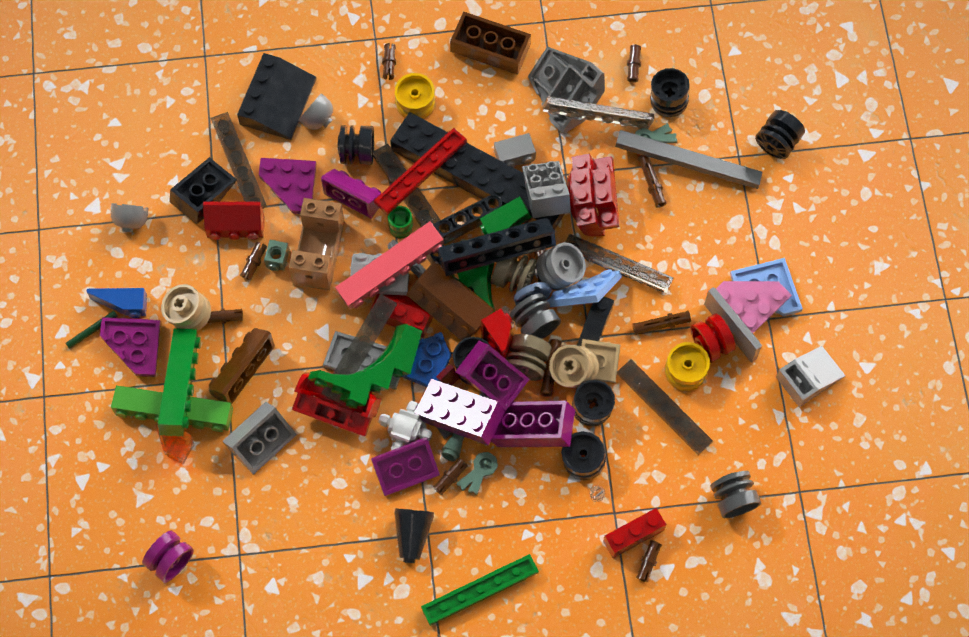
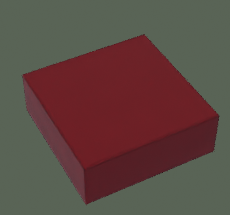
(448, 375)

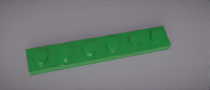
(479, 589)

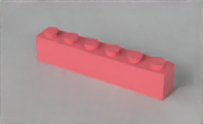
(390, 265)

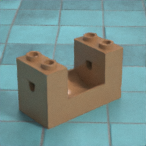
(318, 244)

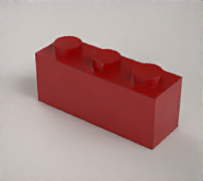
(634, 532)

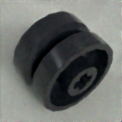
(584, 467)

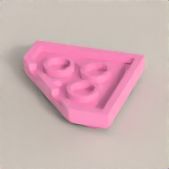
(754, 300)

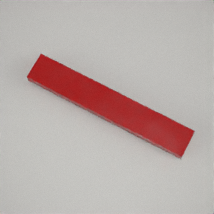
(420, 171)

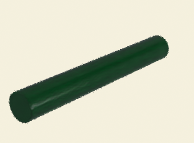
(88, 331)

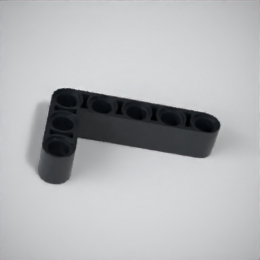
(470, 221)

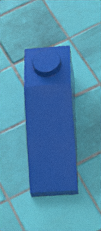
(127, 301)

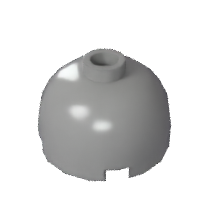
(318, 113)
(128, 216)

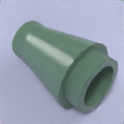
(452, 449)

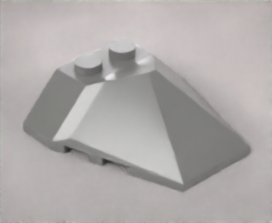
(566, 78)

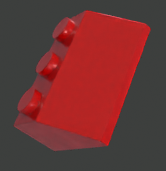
(233, 220)
(407, 313)
(497, 331)

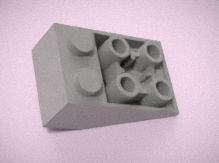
(546, 189)
(809, 375)

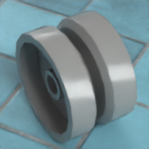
(561, 266)

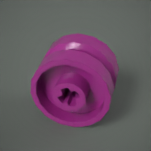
(167, 556)

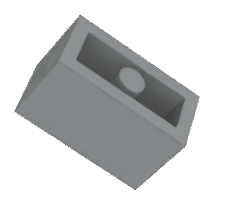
(515, 150)

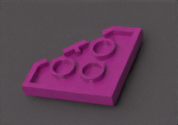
(289, 180)
(133, 342)

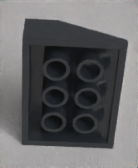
(276, 97)

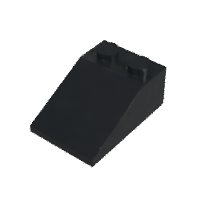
(204, 184)

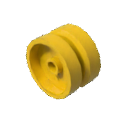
(415, 95)
(687, 366)

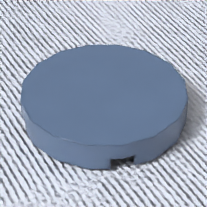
(532, 289)

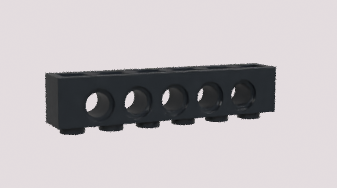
(496, 246)

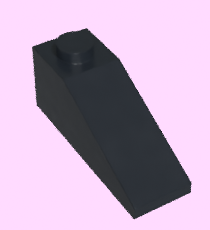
(596, 320)

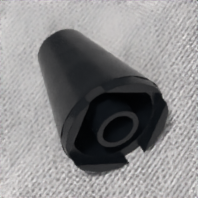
(412, 532)

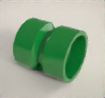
(400, 222)

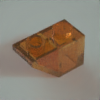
(177, 447)

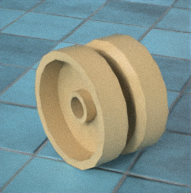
(186, 307)
(573, 365)

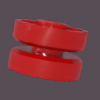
(713, 336)

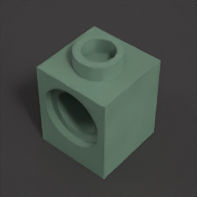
(276, 248)

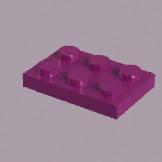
(405, 466)

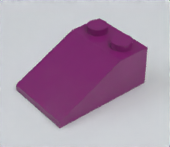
(492, 374)

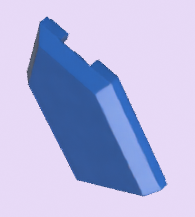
(430, 360)

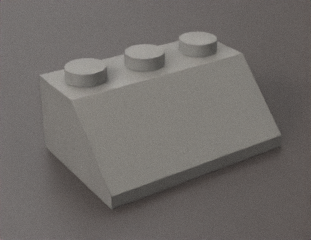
(399, 287)
(259, 437)

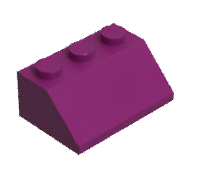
(350, 192)

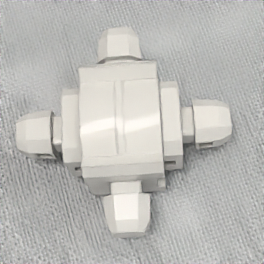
(404, 426)

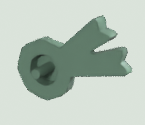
(661, 134)
(484, 465)

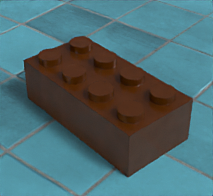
(490, 42)

